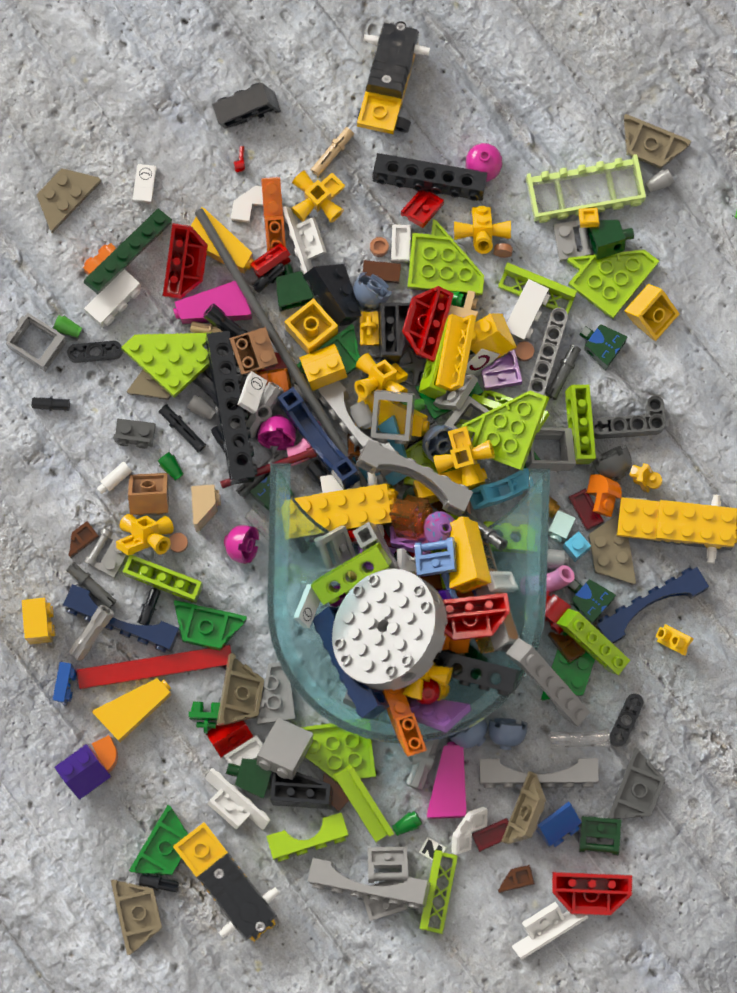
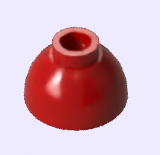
(430, 692)

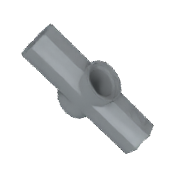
(267, 401)
(422, 765)

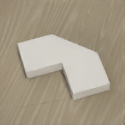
(243, 205)
(462, 836)

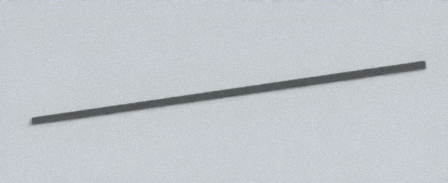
(278, 343)

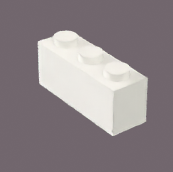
(113, 299)
(527, 310)

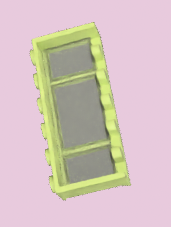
(586, 187)

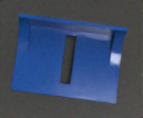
(65, 676)

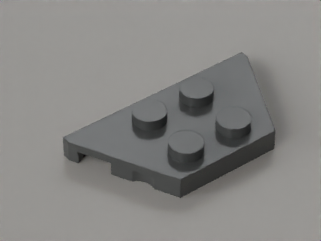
(638, 789)

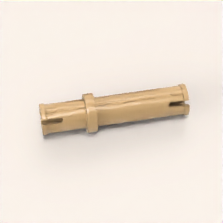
(337, 145)

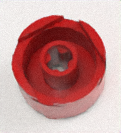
(554, 611)

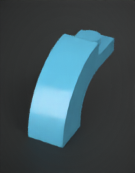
(500, 491)

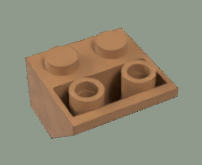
(253, 351)

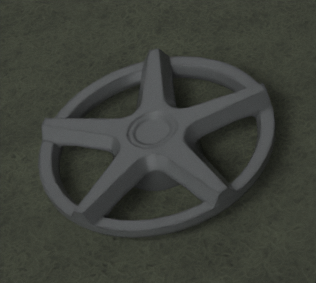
(416, 366)

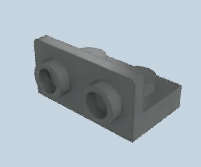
(135, 433)

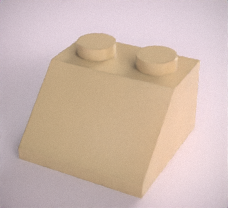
(204, 504)

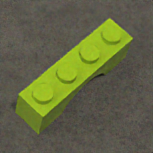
(283, 845)

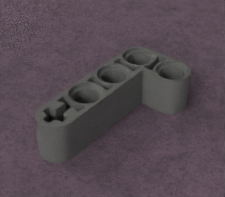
(627, 421)

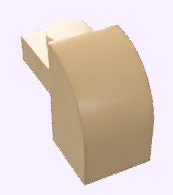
(470, 303)

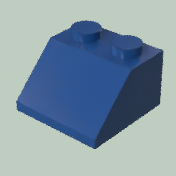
(558, 825)

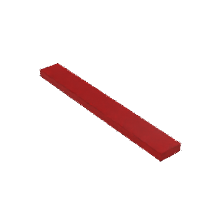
(152, 667)

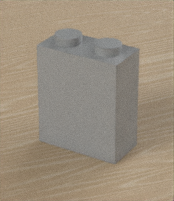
(284, 749)

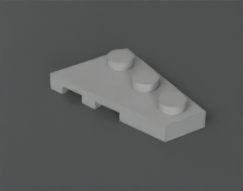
(277, 697)

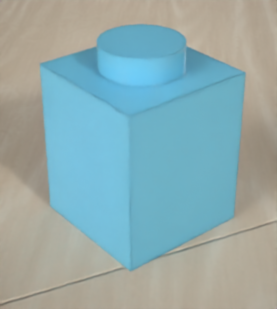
(576, 546)

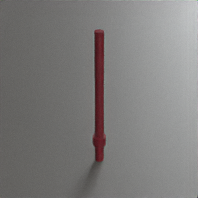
(309, 453)

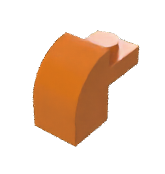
(605, 491)
(106, 752)

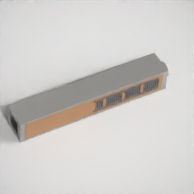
(507, 632)

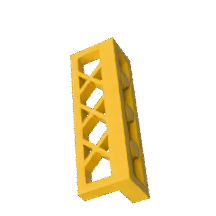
(455, 352)

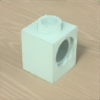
(561, 526)

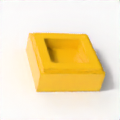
(588, 217)

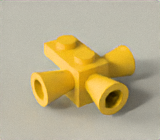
(318, 196)
(482, 229)
(381, 377)
(464, 455)
(145, 533)
(437, 673)

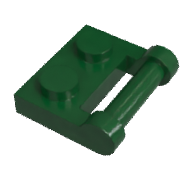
(600, 828)

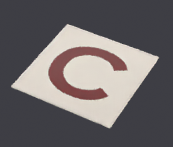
(480, 362)

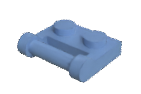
(437, 562)

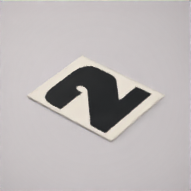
(429, 847)

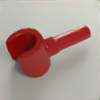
(239, 165)

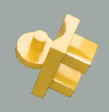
(369, 328)
(645, 477)
(674, 639)

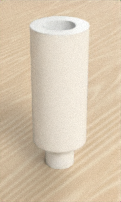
(114, 478)

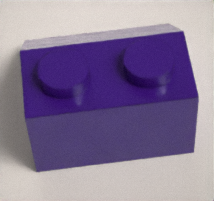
(82, 771)

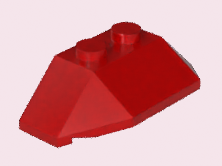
(184, 261)
(427, 321)
(475, 616)
(591, 892)

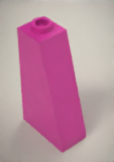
(226, 297)
(448, 793)

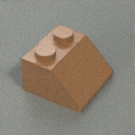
(148, 493)

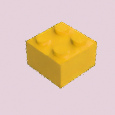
(311, 327)
(37, 621)

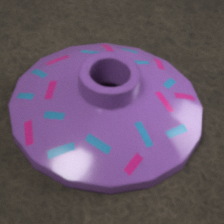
(434, 526)

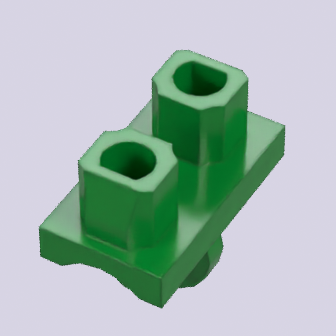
(197, 714)

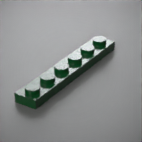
(127, 251)

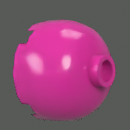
(484, 158)
(277, 432)
(241, 543)

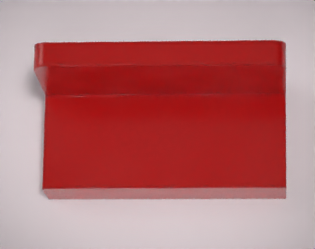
(270, 259)
(229, 736)

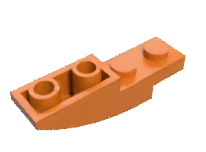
(273, 212)
(404, 722)

